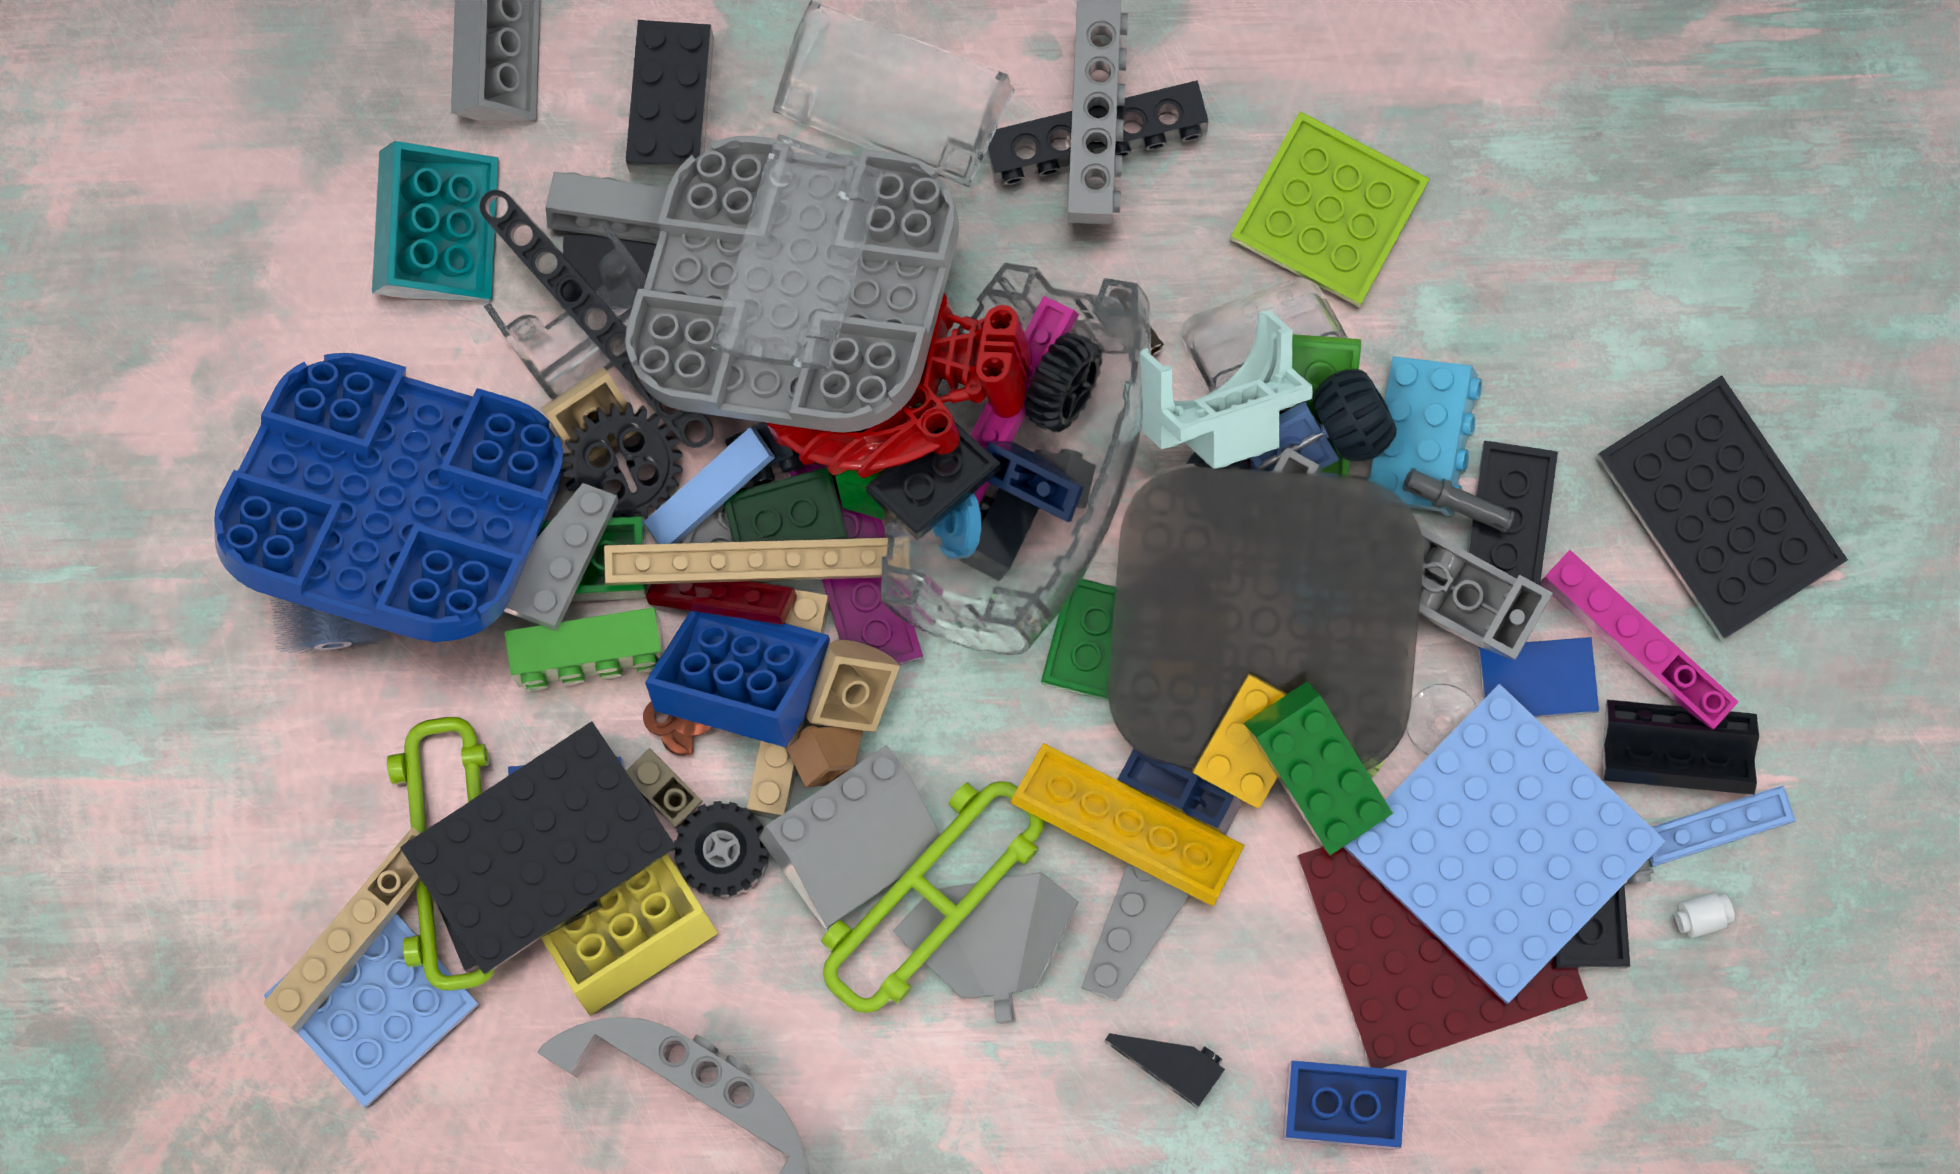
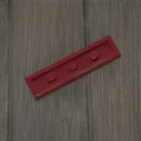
(731, 599)

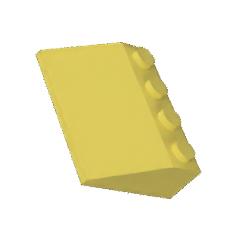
(632, 937)

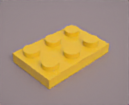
(1232, 755)

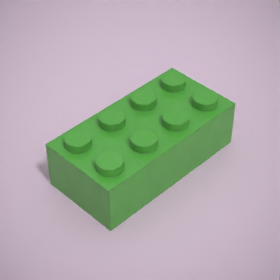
(585, 648)

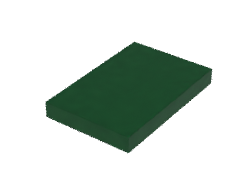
(787, 510)

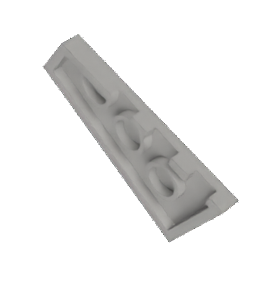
(562, 557)
(1132, 929)

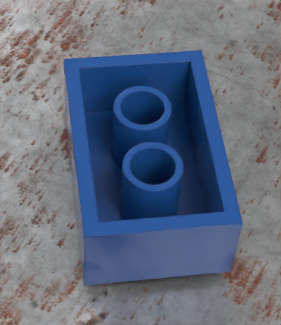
(1345, 1105)

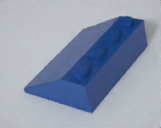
(739, 675)

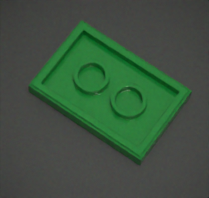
(1082, 642)

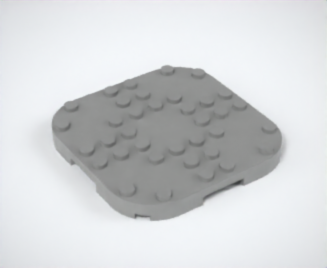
(883, 326)

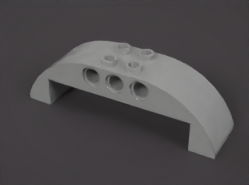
(1465, 591)
(650, 1046)

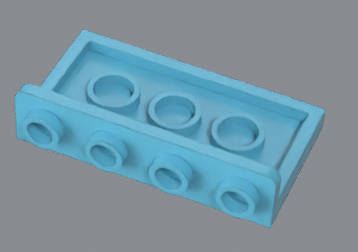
(1432, 420)

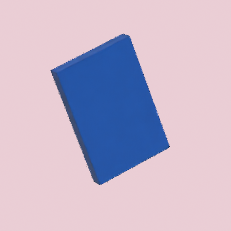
(1546, 676)

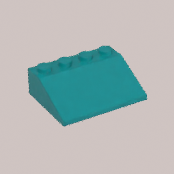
(431, 224)

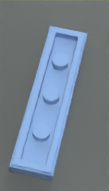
(710, 488)
(1722, 825)

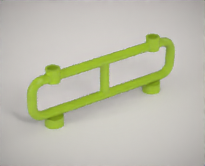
(406, 768)
(843, 940)

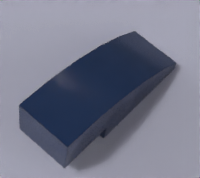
(1181, 791)

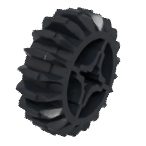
(1063, 382)

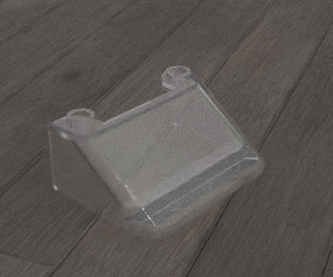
(1224, 335)

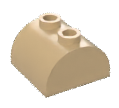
(581, 400)
(852, 686)

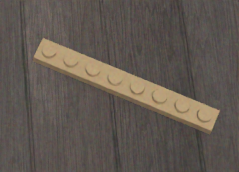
(744, 561)

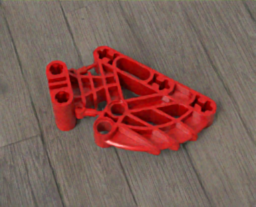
(986, 361)

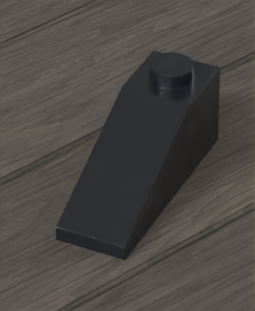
(1176, 1066)

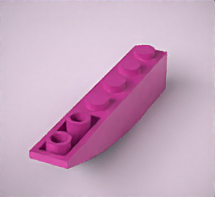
(1637, 640)

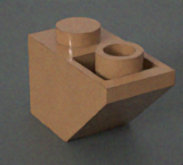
(824, 753)

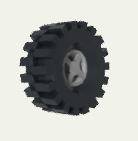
(711, 834)

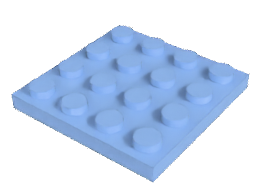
(382, 1017)

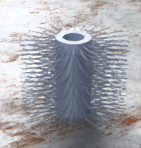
(325, 629)

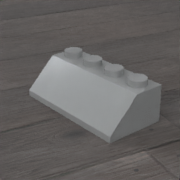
(495, 59)

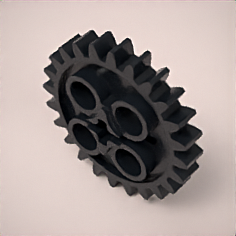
(651, 449)

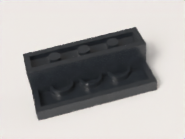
(1677, 750)

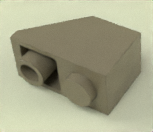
(663, 788)

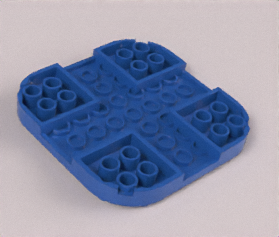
(389, 498)

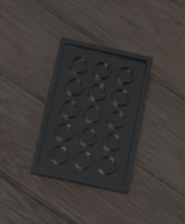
(1722, 508)
(538, 847)

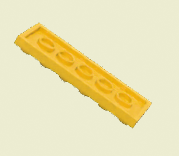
(1127, 824)

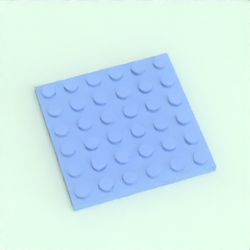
(1504, 844)

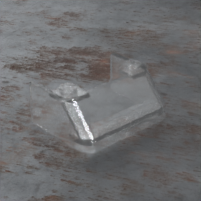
(561, 350)

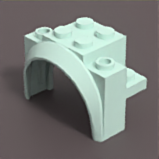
(1239, 416)

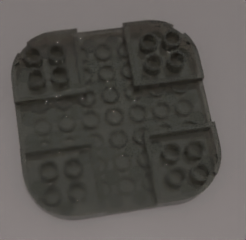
(1266, 581)

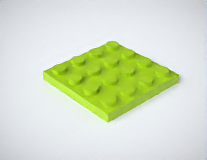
(1329, 209)

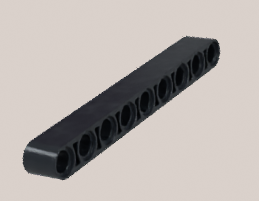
(581, 308)

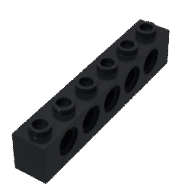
(1182, 100)

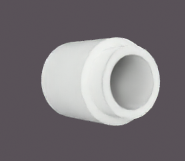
(1704, 914)

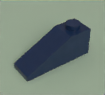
(1035, 479)

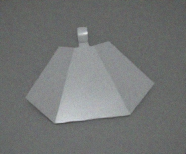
(1001, 941)

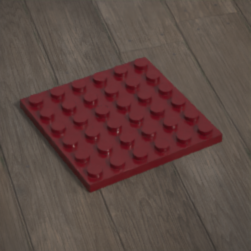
(1401, 979)

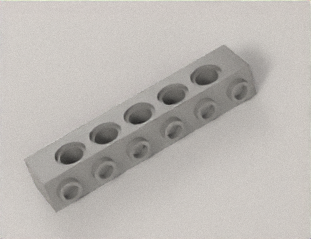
(1095, 19)

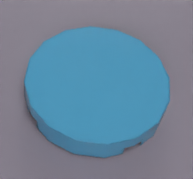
(960, 530)

